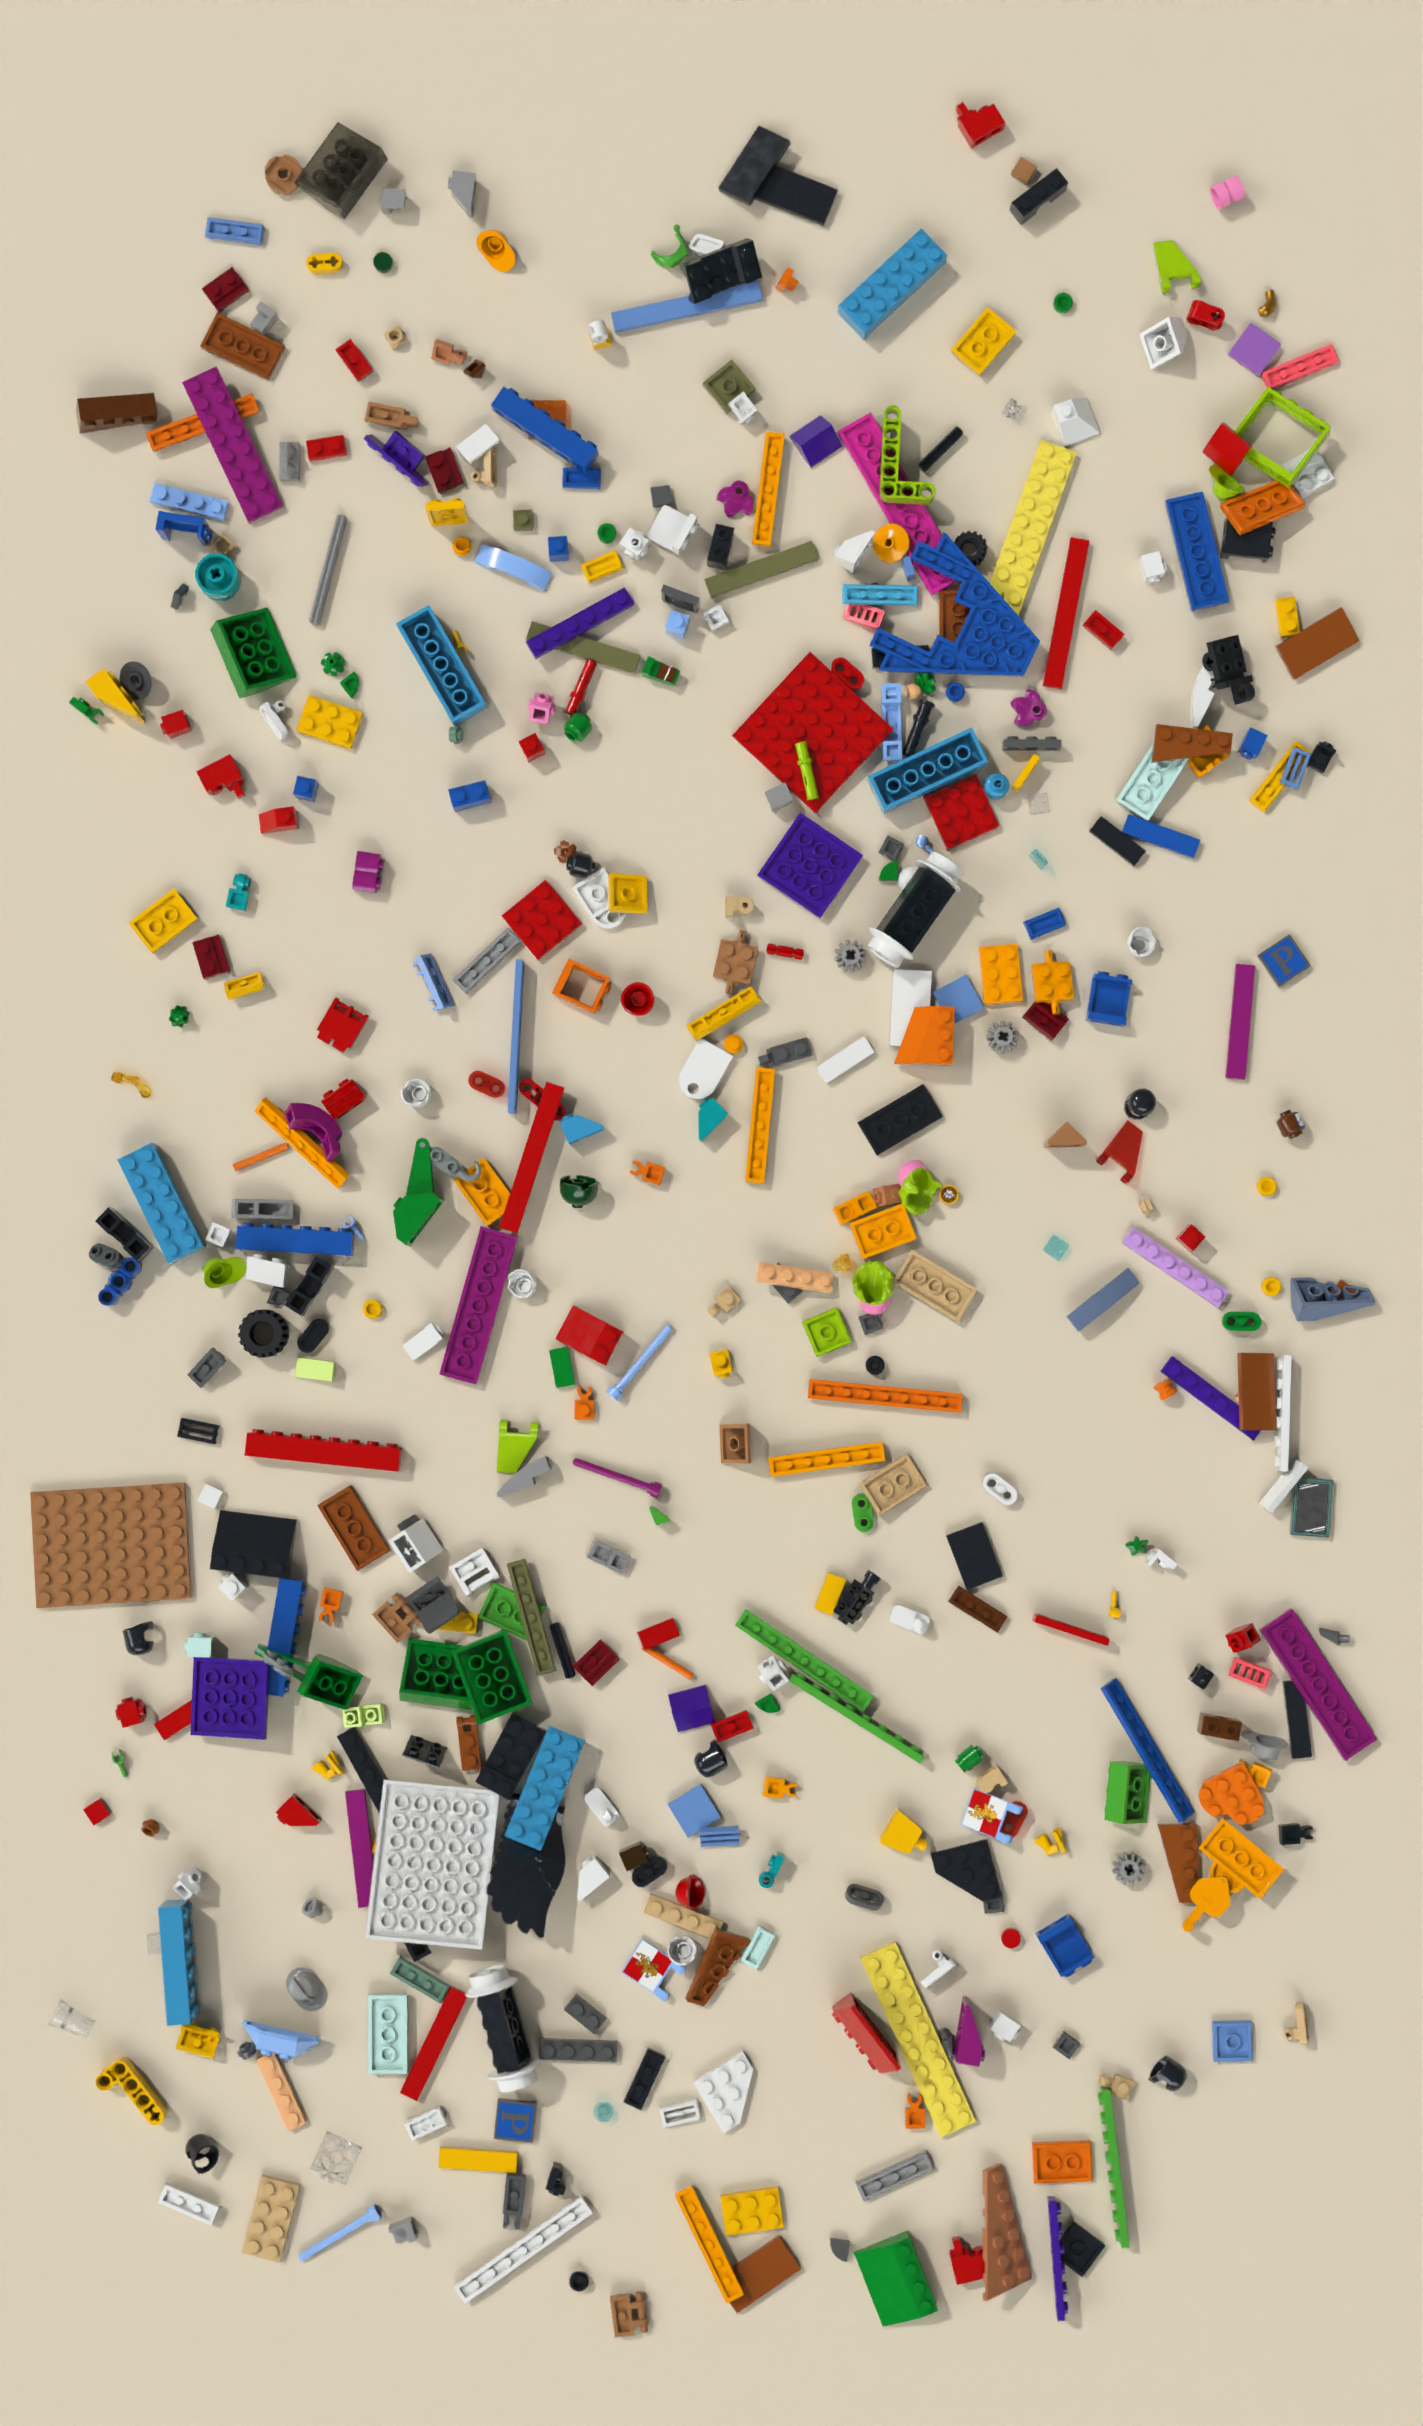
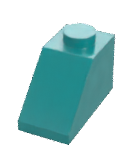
(709, 1117)

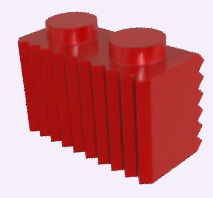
(343, 1099)

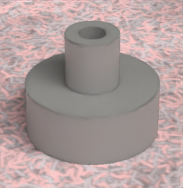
(312, 1907)

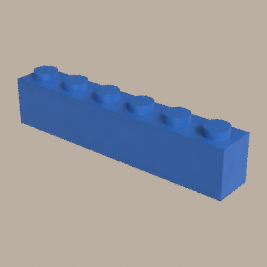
(545, 429)
(295, 1240)
(285, 1627)

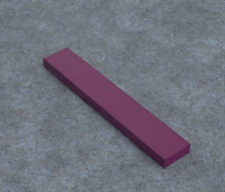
(1240, 1021)
(360, 1844)

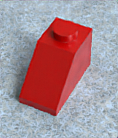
(278, 820)
(297, 1813)

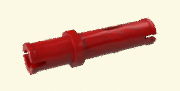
(577, 695)

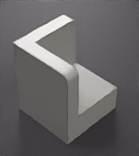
(392, 199)
(264, 319)
(779, 797)
(404, 2230)

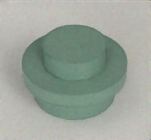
(455, 734)

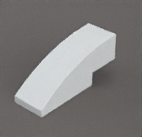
(1200, 697)

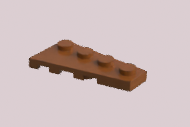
(1188, 743)
(1182, 1856)
(720, 1954)

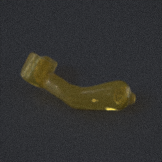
(144, 1090)

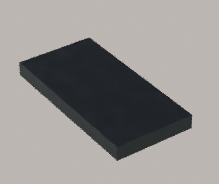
(754, 165)
(798, 195)
(899, 1119)

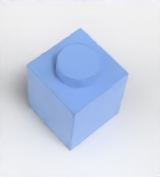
(677, 624)

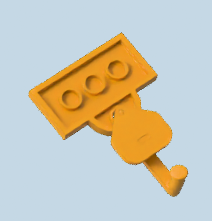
(1237, 1860)

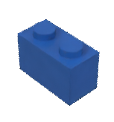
(469, 796)

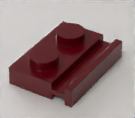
(225, 289)
(444, 470)
(211, 956)
(1041, 1018)
(596, 1662)

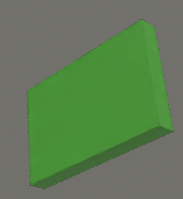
(503, 1611)

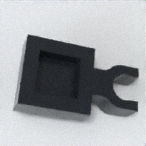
(1291, 1833)

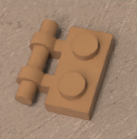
(392, 1621)
(622, 2314)

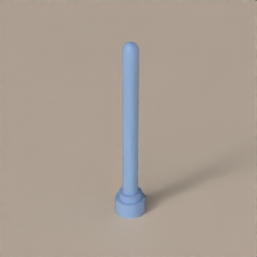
(617, 1390)
(372, 2214)

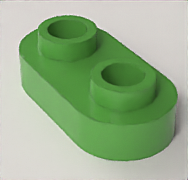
(862, 1513)

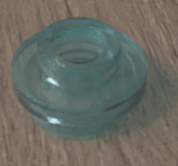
(603, 2117)

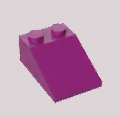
(967, 2045)

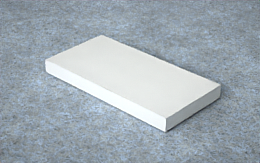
(909, 991)

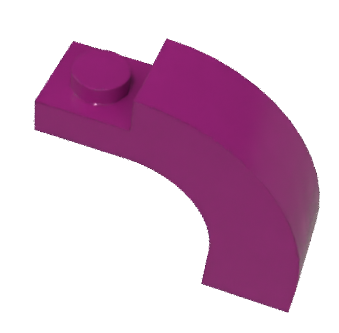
(318, 1122)

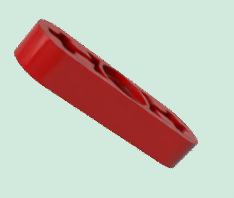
(528, 1094)

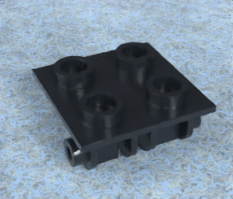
(424, 1751)

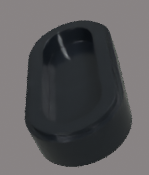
(313, 1335)

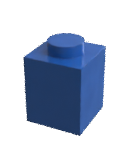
(558, 548)
(1252, 744)
(305, 788)

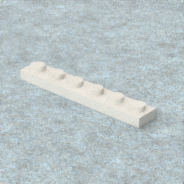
(1283, 1384)

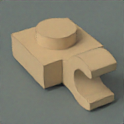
(725, 1299)
(1119, 2085)

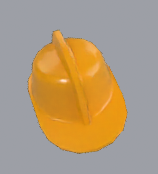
(496, 250)

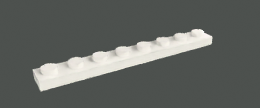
(523, 2249)

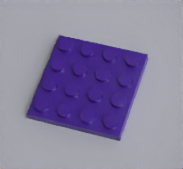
(810, 865)
(230, 1698)

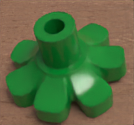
(333, 664)
(925, 682)

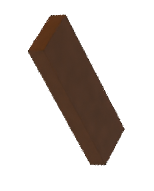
(977, 1609)

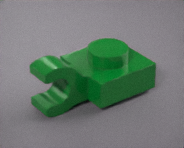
(82, 706)

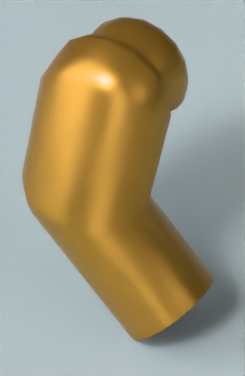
(1269, 306)

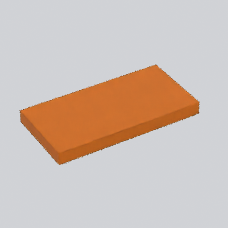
(1261, 506)

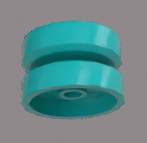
(207, 577)

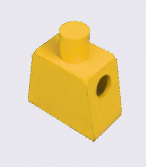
(903, 1834)

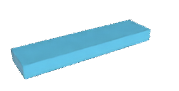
(879, 595)

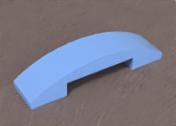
(514, 566)
(892, 715)

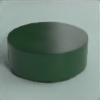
(382, 262)

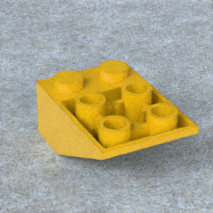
(107, 690)

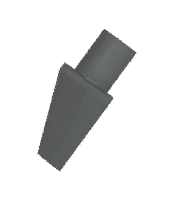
(1334, 1636)
(947, 2042)

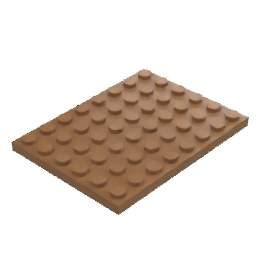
(110, 1545)

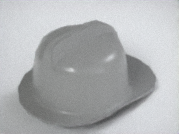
(1264, 1746)
(306, 1989)

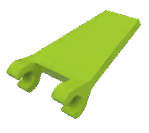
(1173, 265)
(514, 1446)

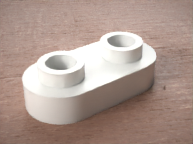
(999, 1489)

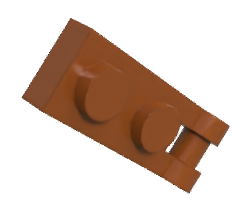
(469, 1743)

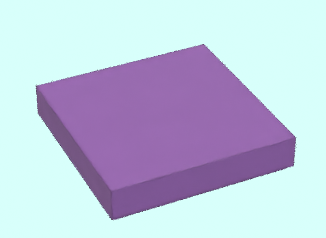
(1254, 349)

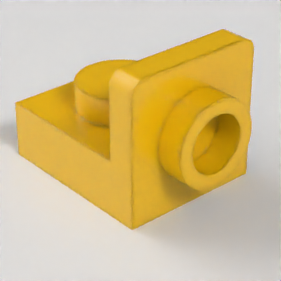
(721, 1363)

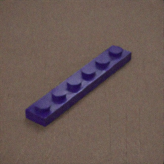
(580, 623)
(1205, 1393)
(1056, 2249)

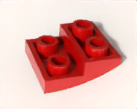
(1227, 449)

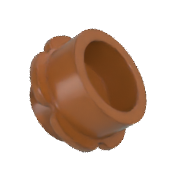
(150, 1827)

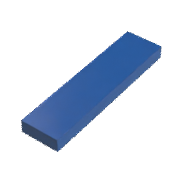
(1161, 836)

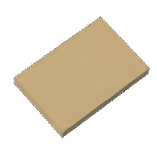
(893, 1484)

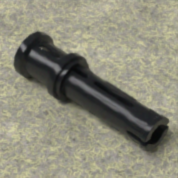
(920, 720)

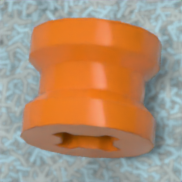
(1165, 1389)

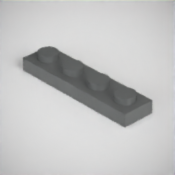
(577, 2050)

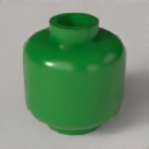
(577, 727)

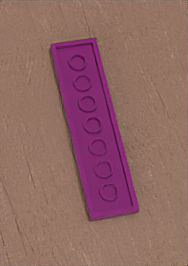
(232, 444)
(478, 1305)
(1317, 1684)

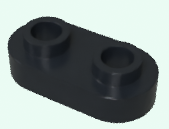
(651, 1873)

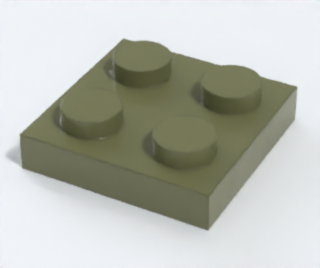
(727, 385)

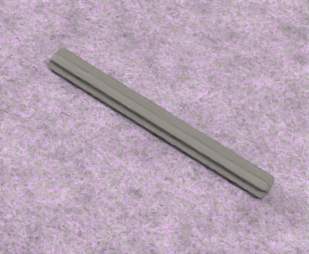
(327, 570)

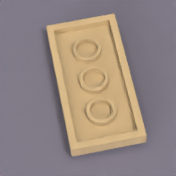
(934, 1285)
(271, 2218)

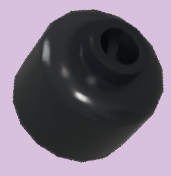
(580, 865)

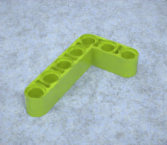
(892, 463)

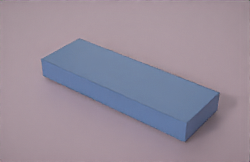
(234, 231)

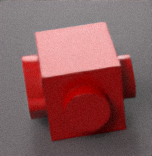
(1242, 1638)
(131, 1711)

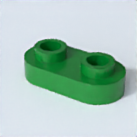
(1240, 1321)

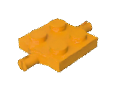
(1052, 982)

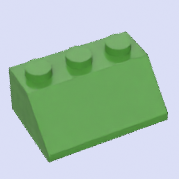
(1127, 1792)

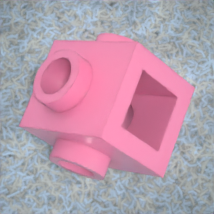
(541, 708)

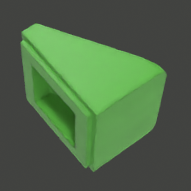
(658, 1516)

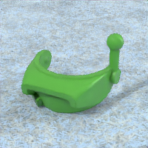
(674, 259)

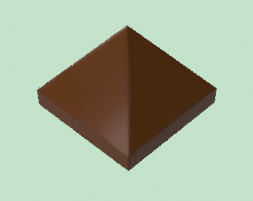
(475, 369)

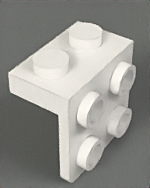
(673, 529)

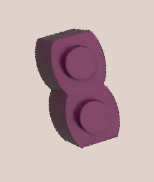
(367, 872)

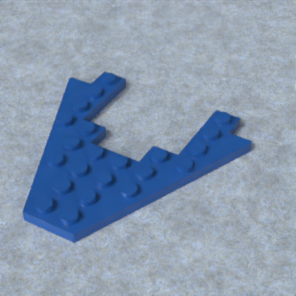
(992, 637)

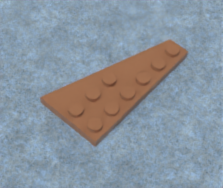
(1002, 2242)

